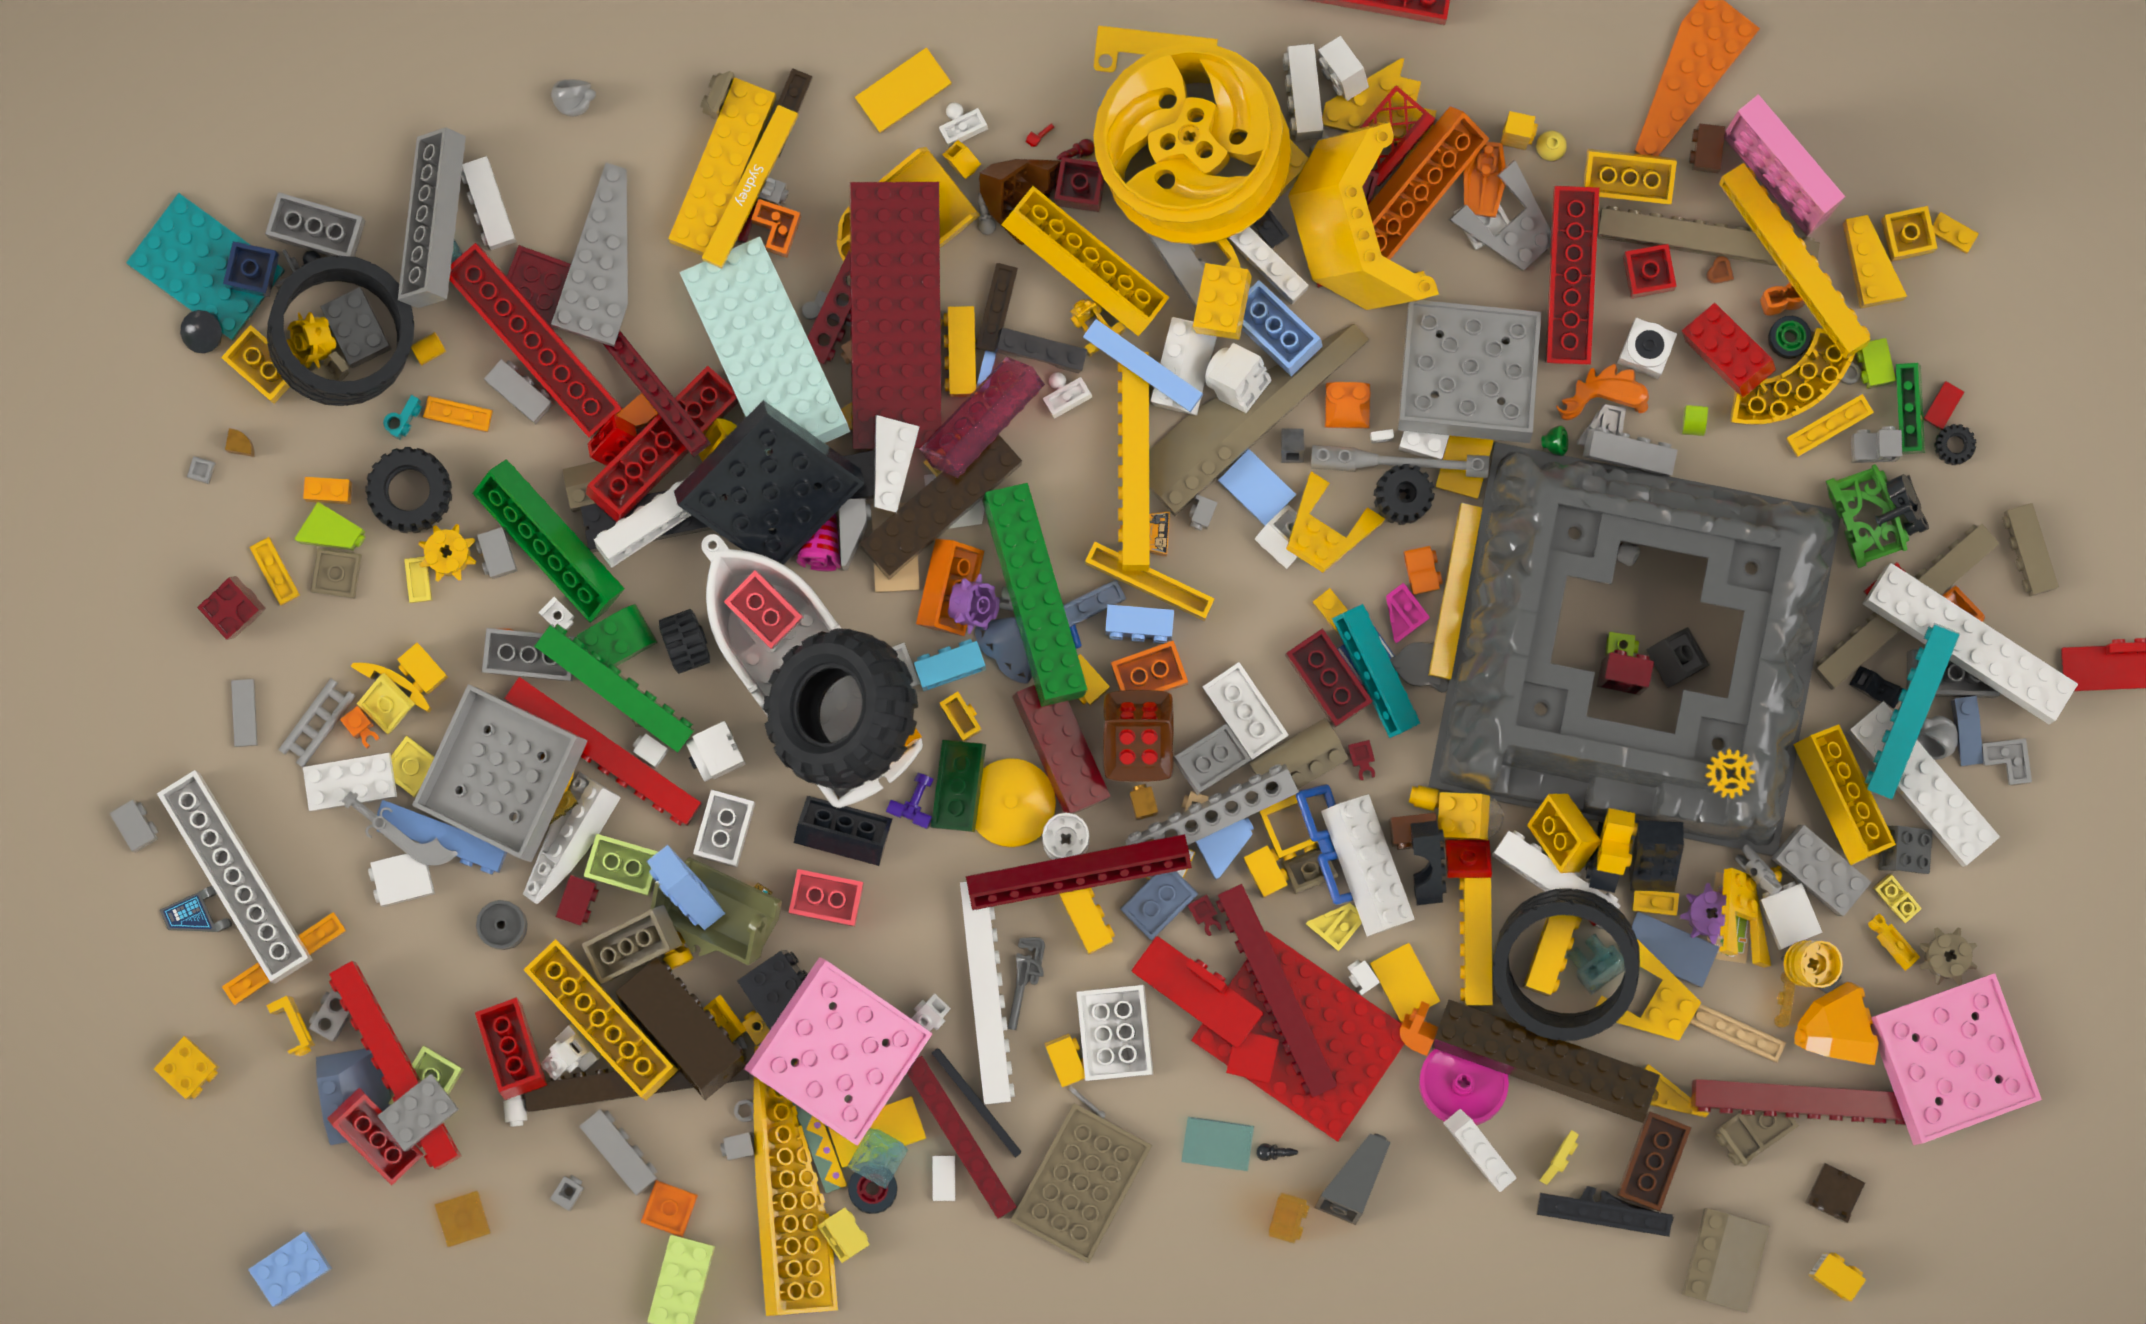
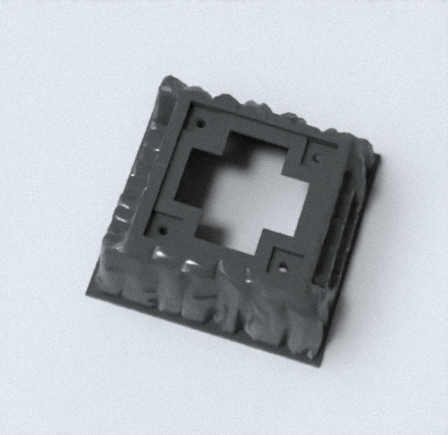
(1509, 625)

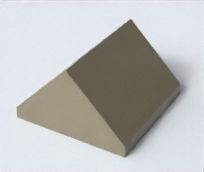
(1305, 871)

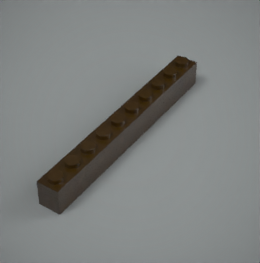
(599, 1088)

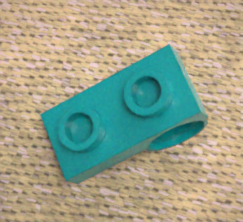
(410, 410)

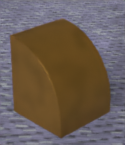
(239, 443)

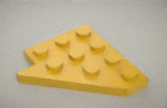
(1353, 113)

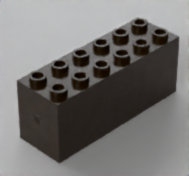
(681, 1028)

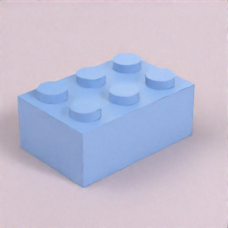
(1139, 623)
(290, 1269)

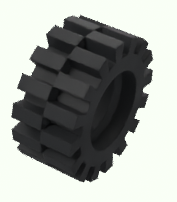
(1958, 431)

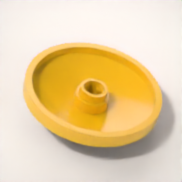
(1014, 803)

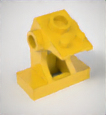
(1085, 310)

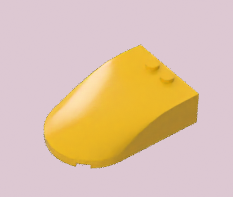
(921, 166)

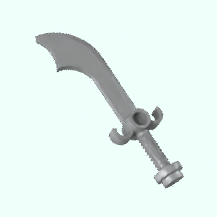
(428, 854)

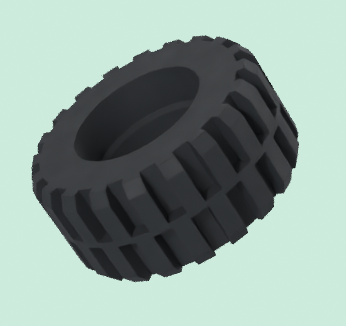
(387, 469)

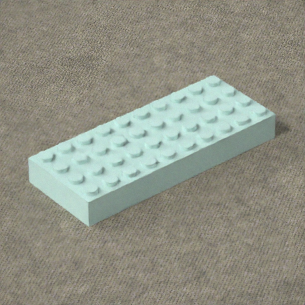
(763, 340)

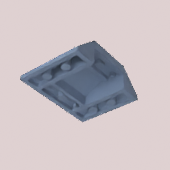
(340, 1077)

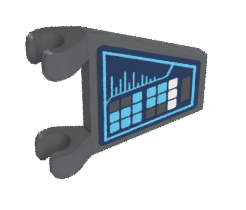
(193, 914)

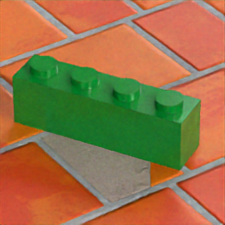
(1910, 407)

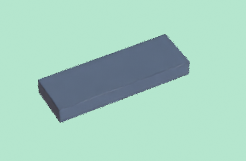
(1093, 602)

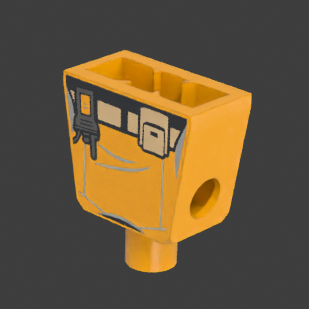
(1158, 532)

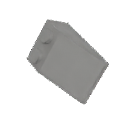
(853, 524)

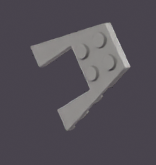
(1524, 236)

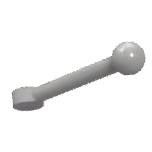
(1100, 1113)

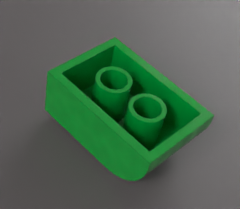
(619, 636)

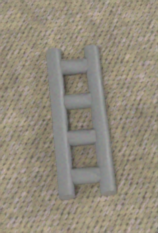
(315, 708)

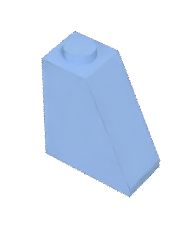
(1224, 845)

